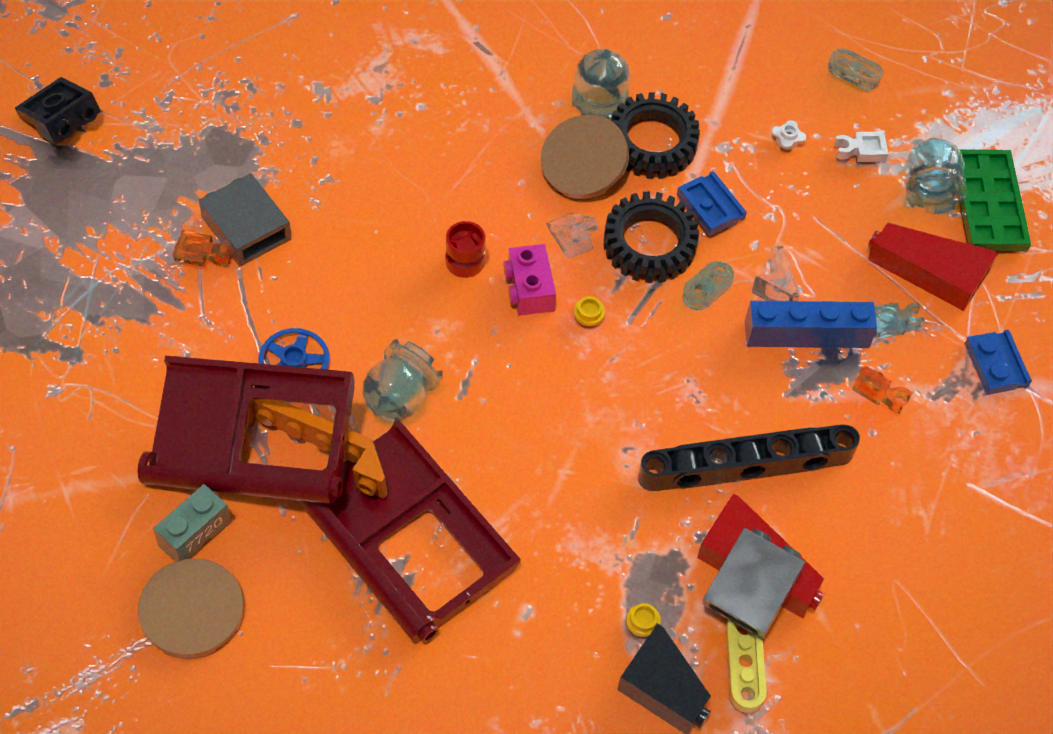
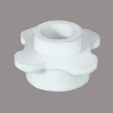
(788, 135)

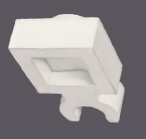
(865, 145)

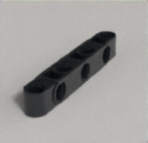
(748, 457)

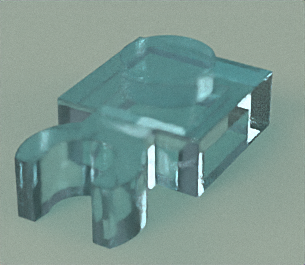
(893, 321)

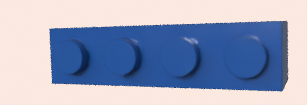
(810, 324)

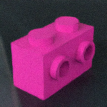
(530, 279)

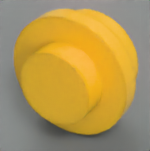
(589, 311)
(642, 619)

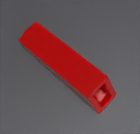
(932, 262)
(726, 531)

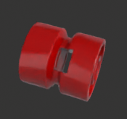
(465, 249)

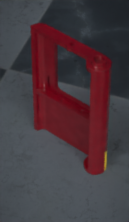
(206, 423)
(414, 486)

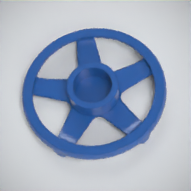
(295, 354)

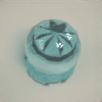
(600, 82)
(935, 176)
(399, 383)

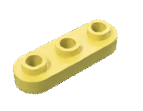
(741, 678)

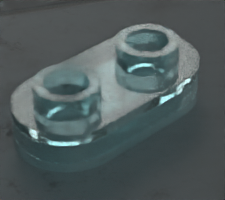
(855, 68)
(710, 283)

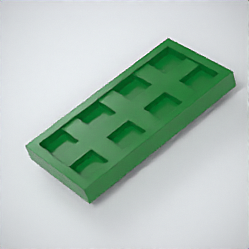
(993, 202)

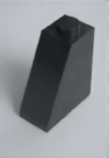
(666, 683)

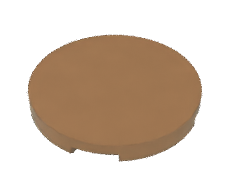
(584, 156)
(191, 608)

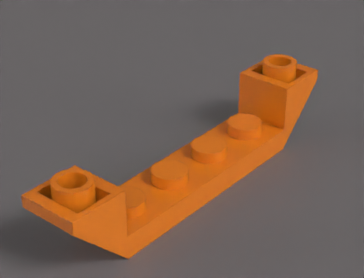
(300, 423)

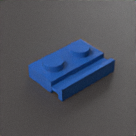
(711, 203)
(997, 362)

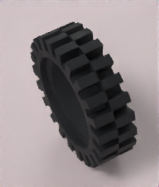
(665, 111)
(641, 264)

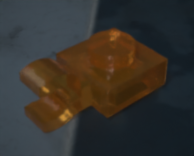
(197, 248)
(877, 389)

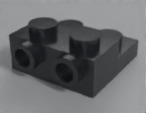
(59, 109)

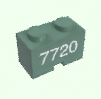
(192, 524)

